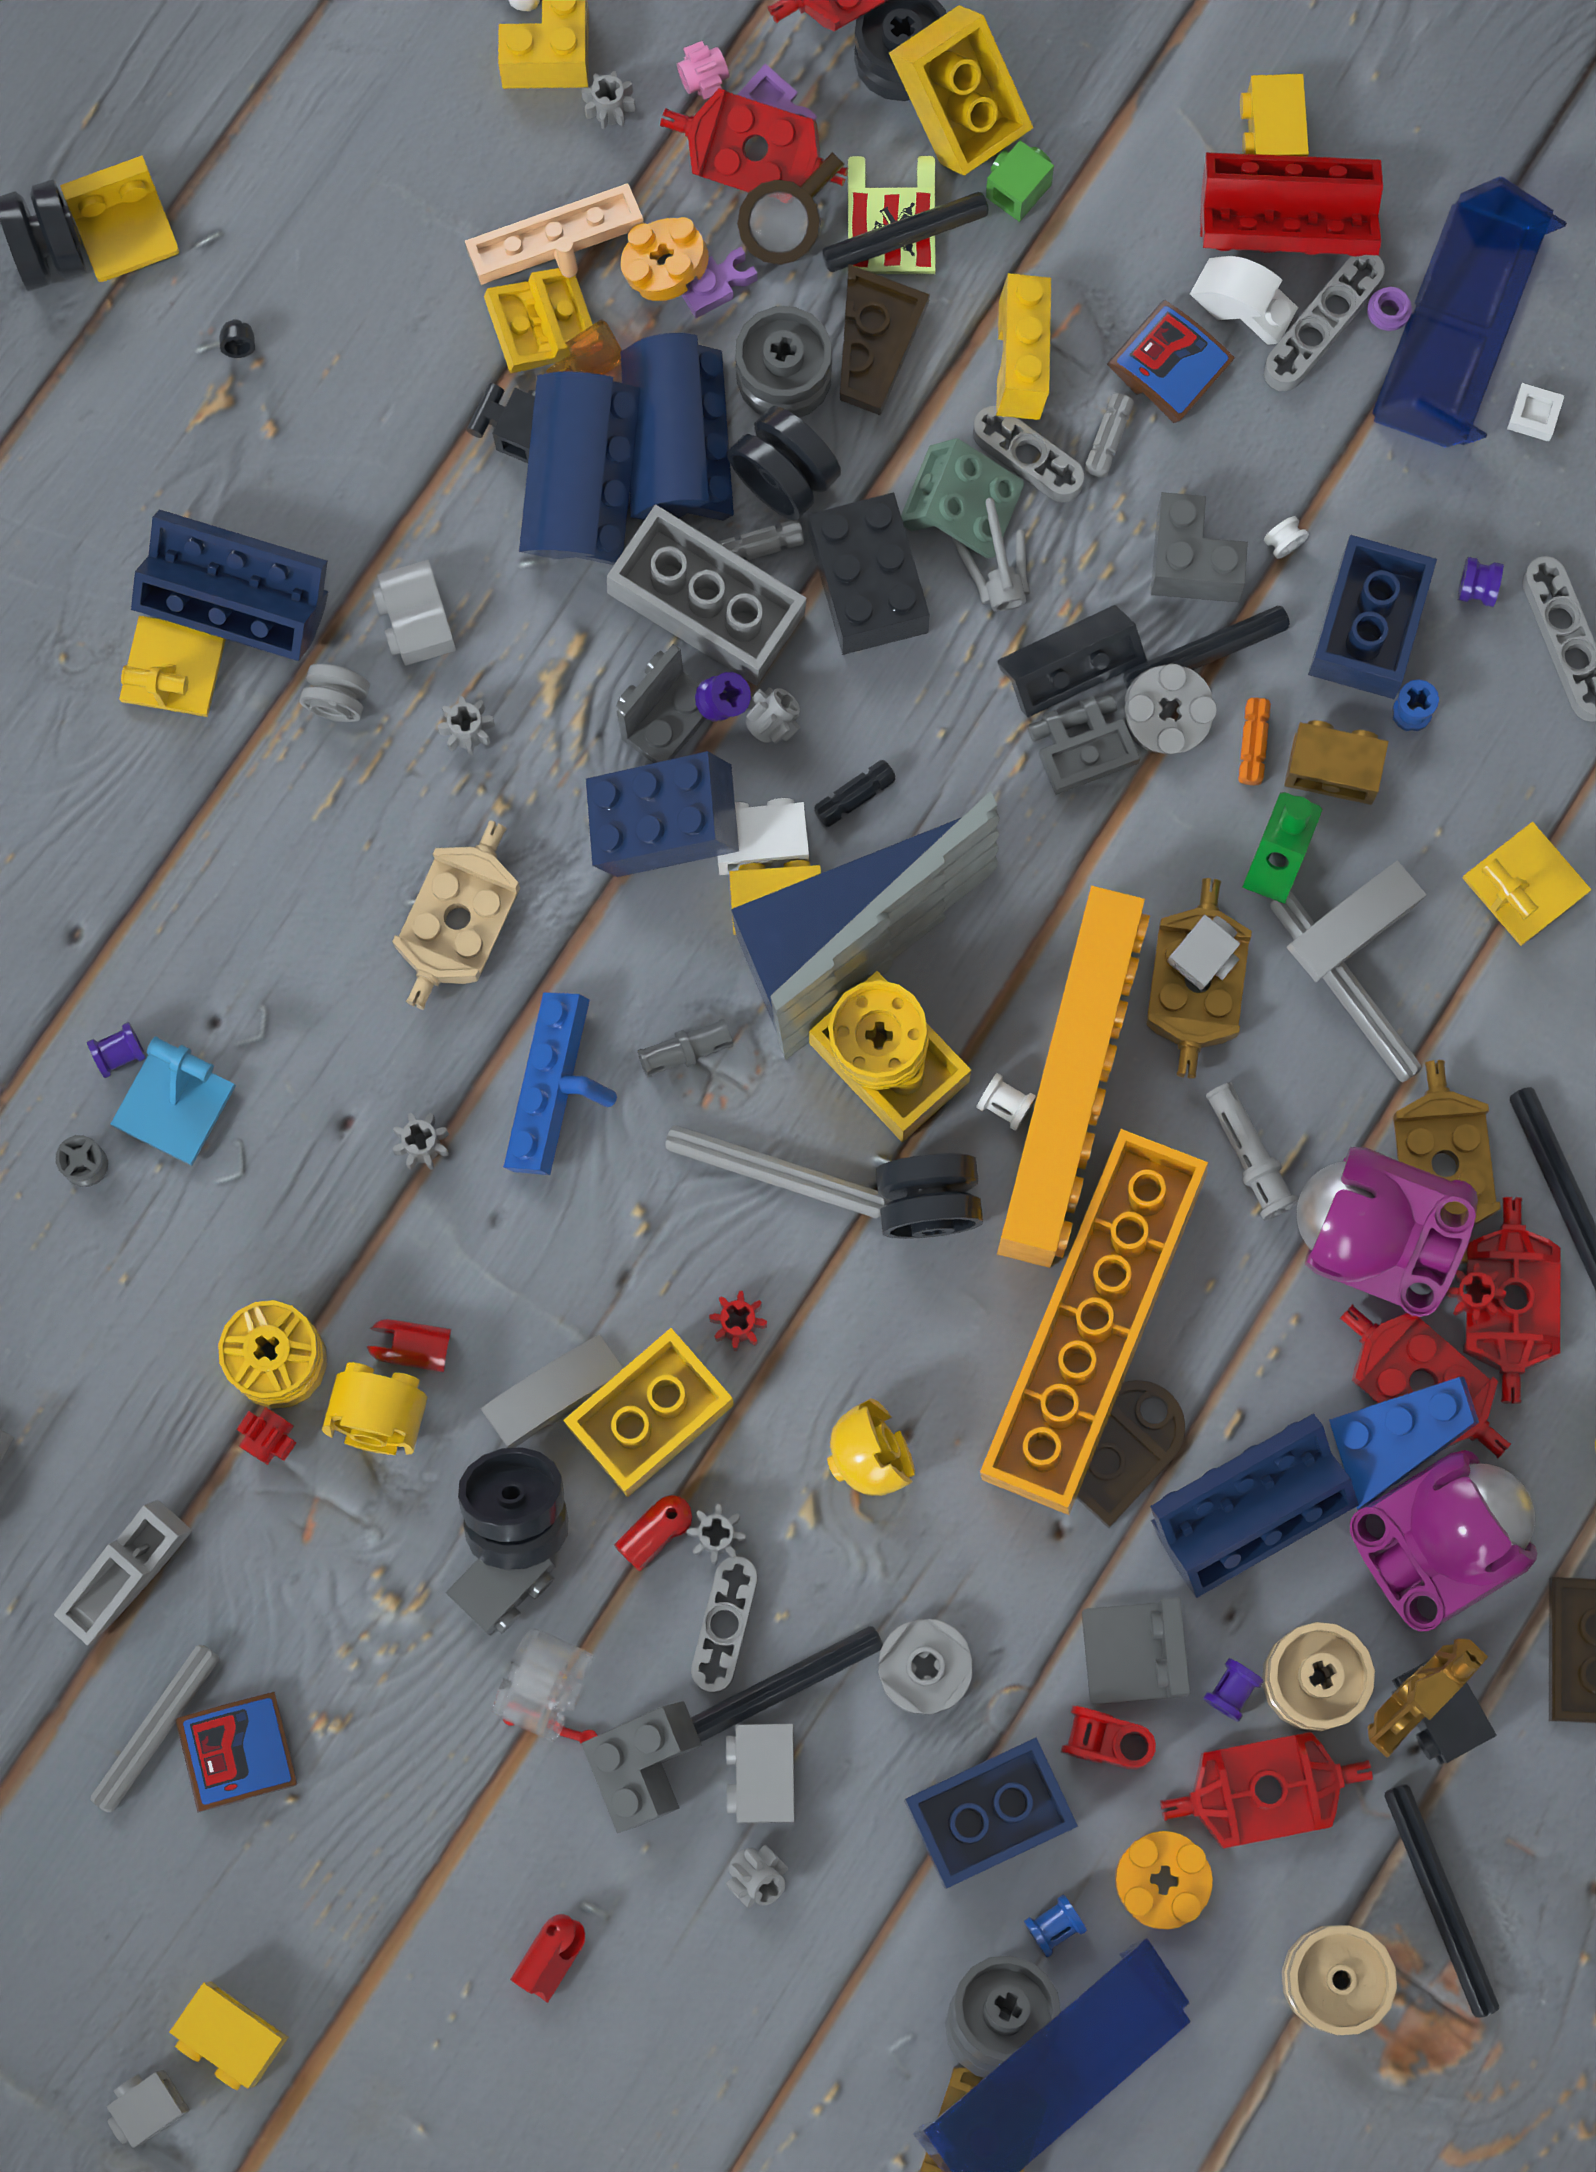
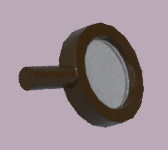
(781, 218)

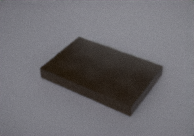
(1572, 1650)

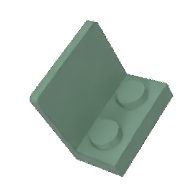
(954, 491)

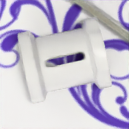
(1006, 1101)

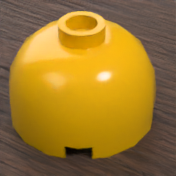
(868, 1452)

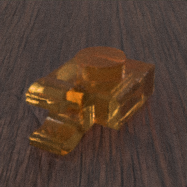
(591, 351)

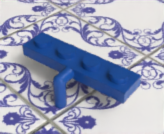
(549, 1082)

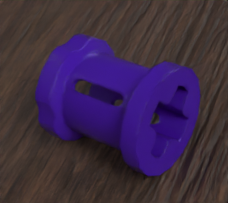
(116, 1050)
(1233, 1689)

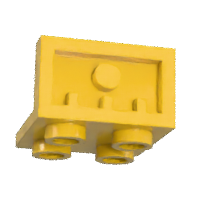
(120, 219)

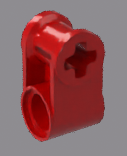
(1105, 1739)

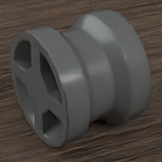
(74, 1154)

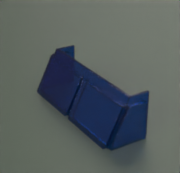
(1464, 313)
(1061, 2069)

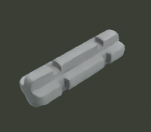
(1109, 435)
(766, 540)

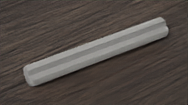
(154, 1728)

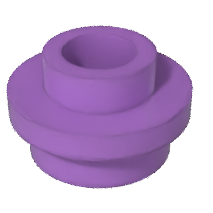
(1390, 297)

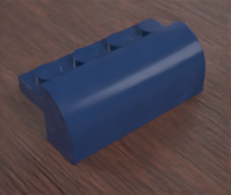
(679, 428)
(579, 467)
(231, 586)
(1253, 1506)

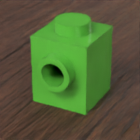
(1019, 179)

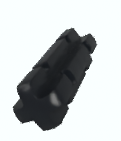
(855, 793)

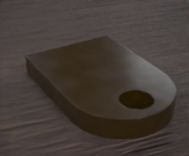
(1131, 1451)

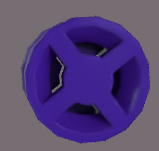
(1480, 581)
(712, 701)

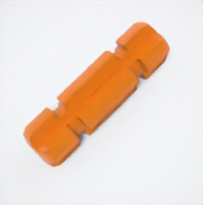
(1254, 741)

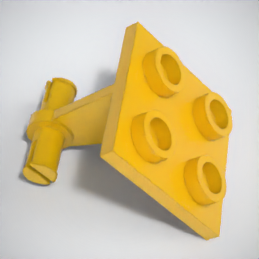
(171, 667)
(1526, 883)

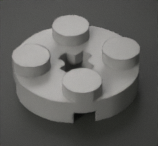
(1143, 709)
(952, 1663)

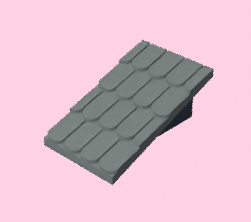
(856, 918)

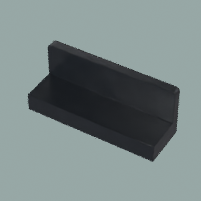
(1073, 660)

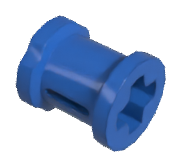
(1411, 693)
(1055, 1925)

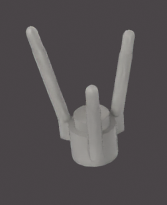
(1005, 587)

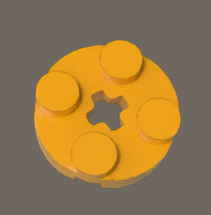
(653, 241)
(1186, 1863)

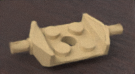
(465, 880)

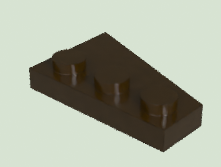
(877, 336)

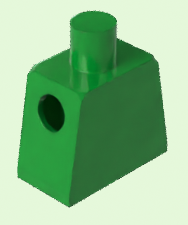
(1286, 833)

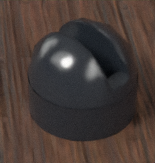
(236, 339)

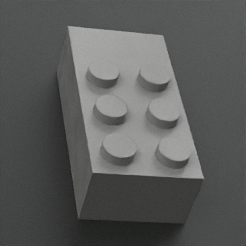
(706, 595)

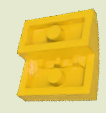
(537, 318)

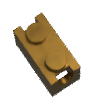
(1336, 762)

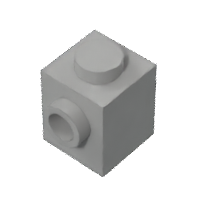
(1206, 951)
(145, 2108)

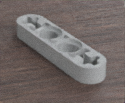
(1327, 323)
(1562, 640)

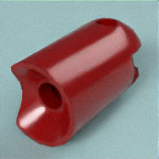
(412, 1344)
(654, 1530)
(550, 1956)

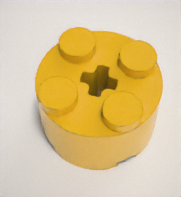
(375, 1410)

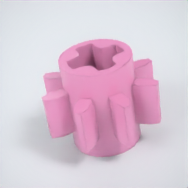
(702, 69)

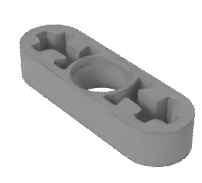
(1045, 483)
(722, 1587)

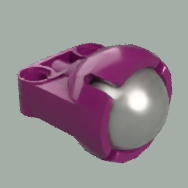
(1385, 1228)
(1448, 1537)

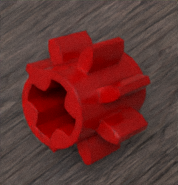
(1486, 1286)
(740, 1307)
(266, 1436)

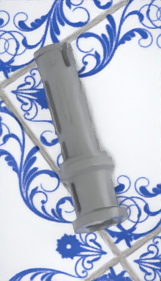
(1260, 1170)

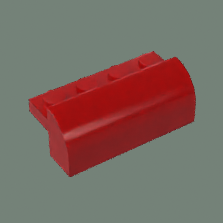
(1291, 204)

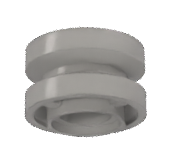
(334, 692)

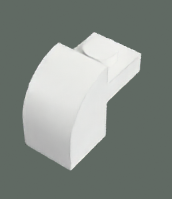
(1245, 290)

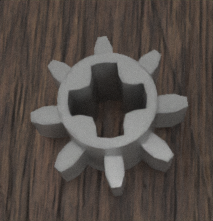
(608, 99)
(462, 712)
(773, 715)
(408, 1140)
(707, 1525)
(757, 1876)

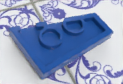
(1398, 1435)

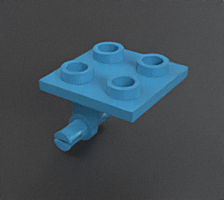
(173, 1101)

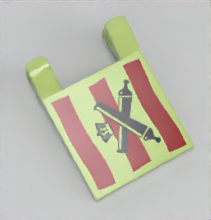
(881, 206)

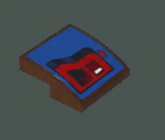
(1170, 360)
(236, 1752)

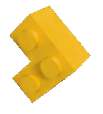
(547, 52)

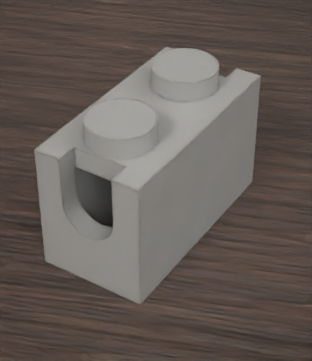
(763, 1773)

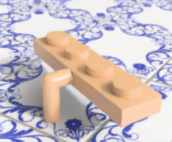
(554, 235)

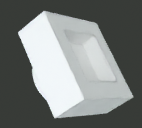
(1535, 412)

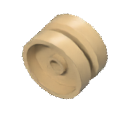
(1345, 1669)
(1365, 1967)

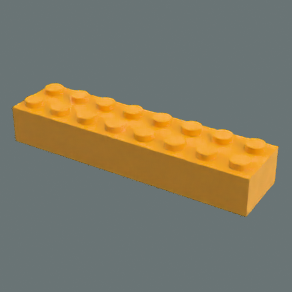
(1070, 1080)
(1094, 1322)

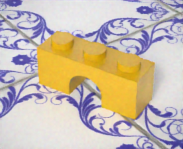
(1025, 334)

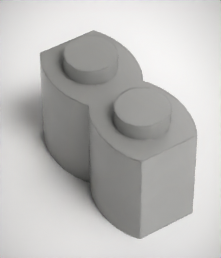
(415, 613)

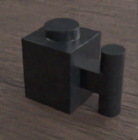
(511, 421)

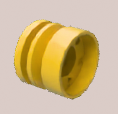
(860, 1015)
(292, 1373)

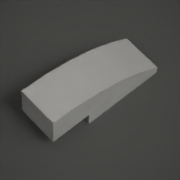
(1356, 921)
(551, 1391)
(122, 1571)

